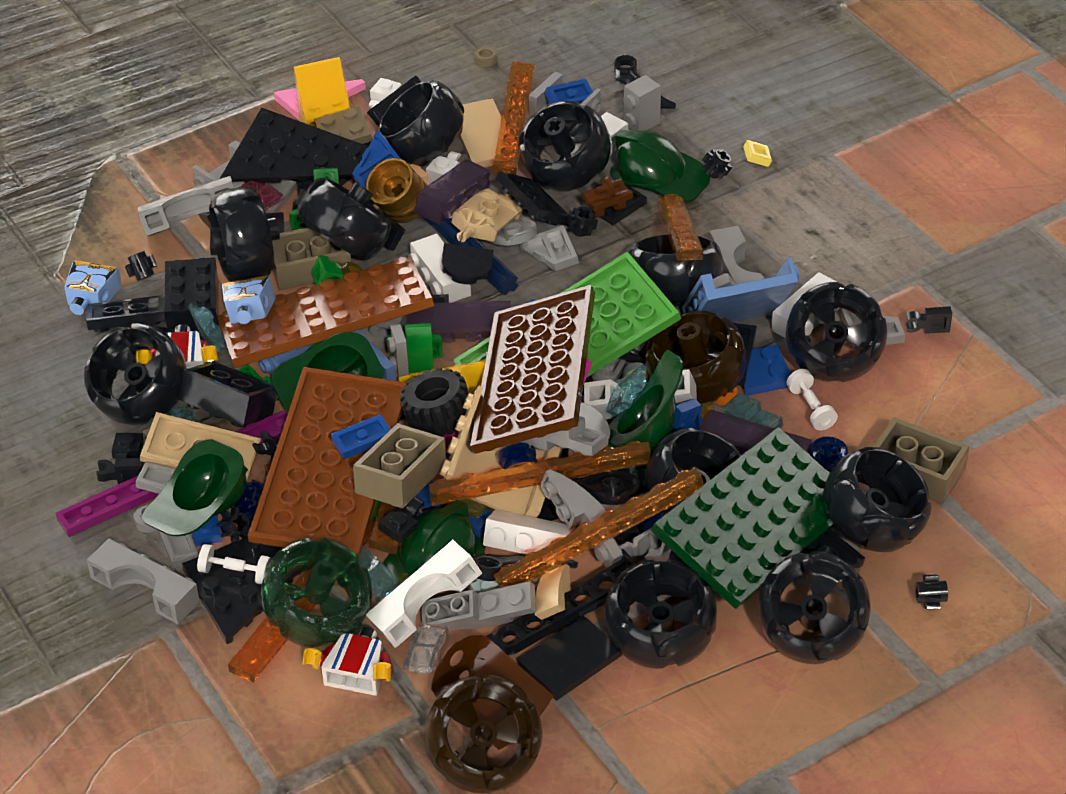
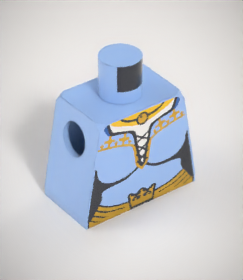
(90, 284)
(248, 299)

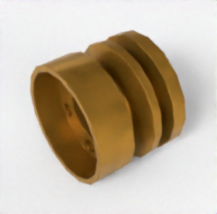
(395, 188)

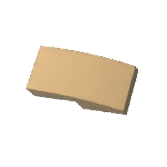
(551, 592)

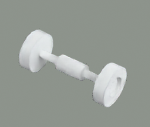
(823, 416)
(206, 558)

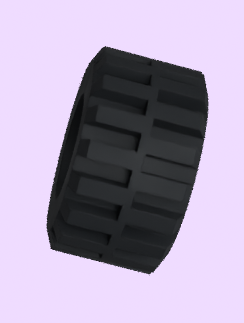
(434, 401)

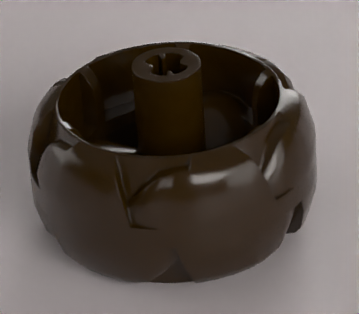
(690, 337)
(520, 726)

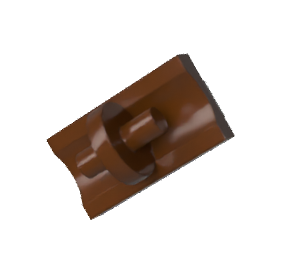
(608, 194)

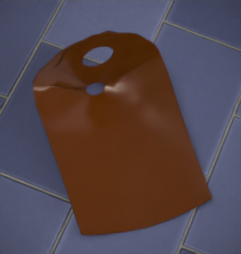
(496, 664)

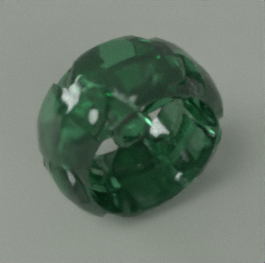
(328, 563)

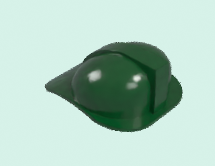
(657, 165)
(340, 353)
(653, 409)
(202, 486)
(433, 533)

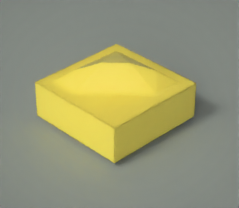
(757, 153)

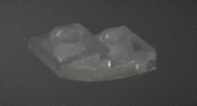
(425, 648)

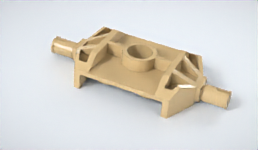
(485, 215)

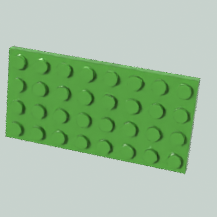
(624, 314)

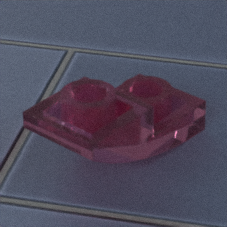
(267, 193)

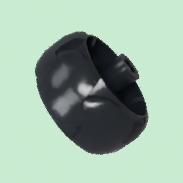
(423, 122)
(553, 128)
(345, 217)
(242, 234)
(671, 276)
(819, 359)
(155, 382)
(688, 449)
(892, 508)
(838, 635)
(658, 642)

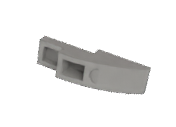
(577, 439)
(577, 508)
(482, 609)

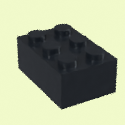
(188, 283)
(227, 393)

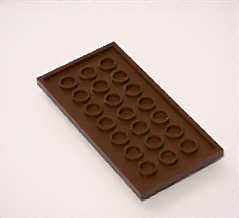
(534, 370)

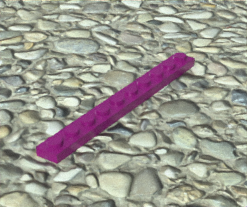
(127, 496)

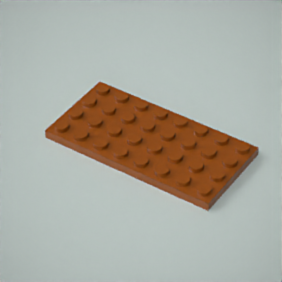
(328, 309)
(308, 481)

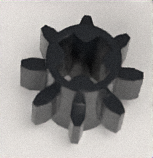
(717, 163)
(582, 221)
(141, 266)
(234, 532)
(931, 592)

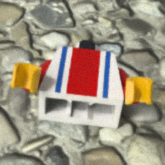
(194, 350)
(353, 662)

